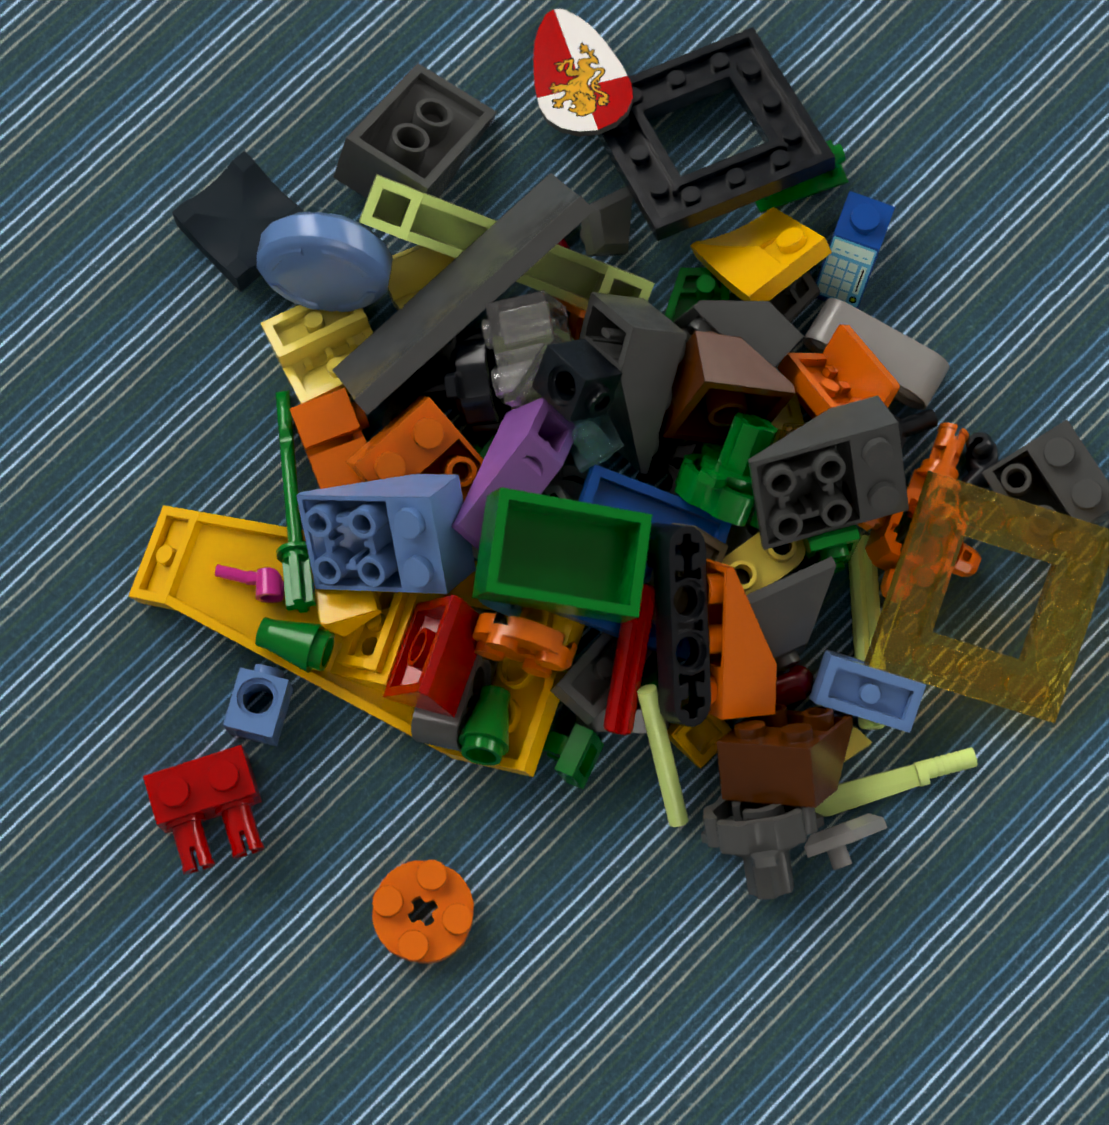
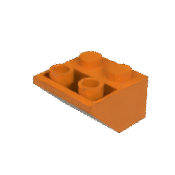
(418, 443)

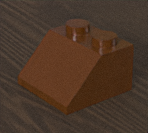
(718, 381)

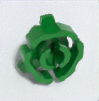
(720, 475)

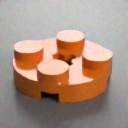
(525, 641)
(395, 901)

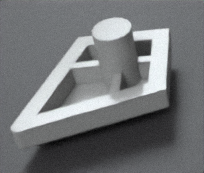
(836, 837)

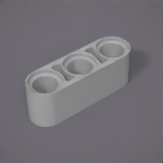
(909, 362)

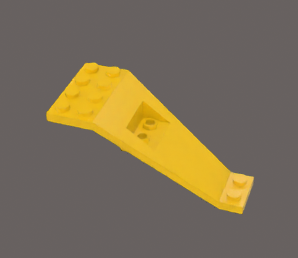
(181, 577)

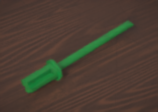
(294, 554)

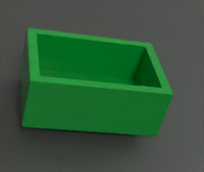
(562, 555)

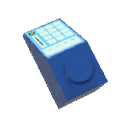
(854, 249)

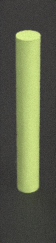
(662, 756)

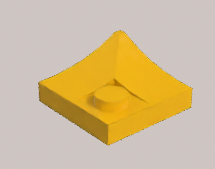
(762, 255)

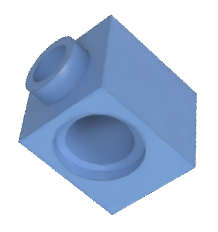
(264, 726)

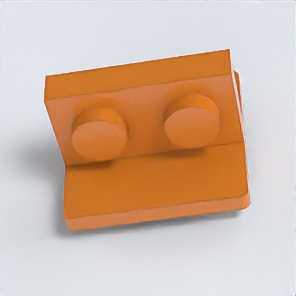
(839, 375)

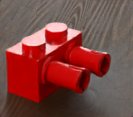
(201, 791)

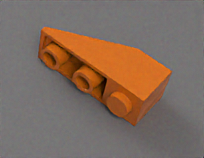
(740, 657)

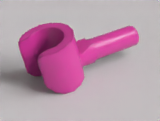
(267, 581)

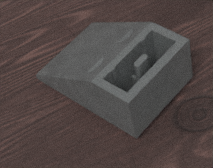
(647, 352)
(830, 474)

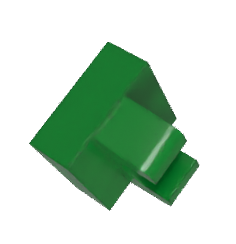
(574, 754)

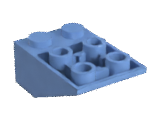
(387, 535)

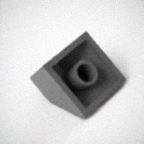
(790, 609)

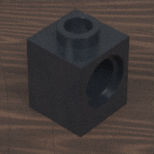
(576, 380)

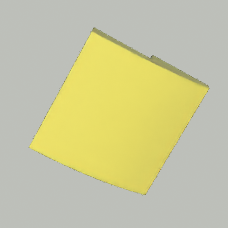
(313, 344)

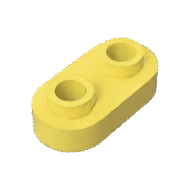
(764, 565)

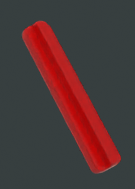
(629, 667)

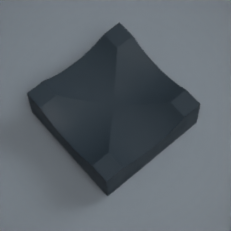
(231, 215)

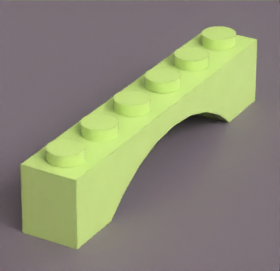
(453, 229)

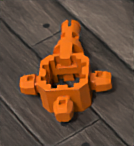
(881, 545)

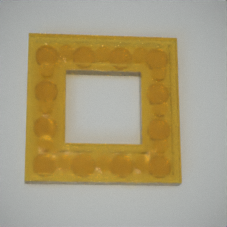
(1041, 674)

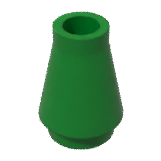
(297, 642)
(487, 729)

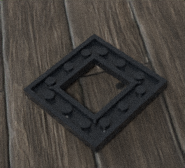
(790, 151)

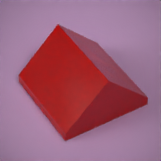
(435, 656)

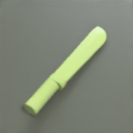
(887, 783)

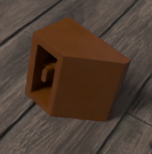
(784, 757)

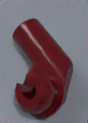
(793, 685)

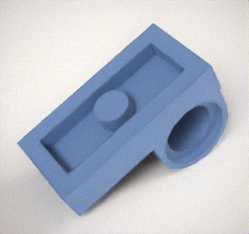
(866, 692)

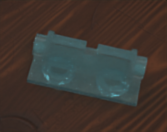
(594, 441)

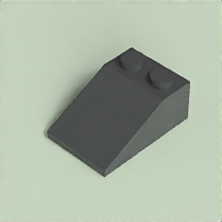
(414, 135)

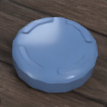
(324, 261)

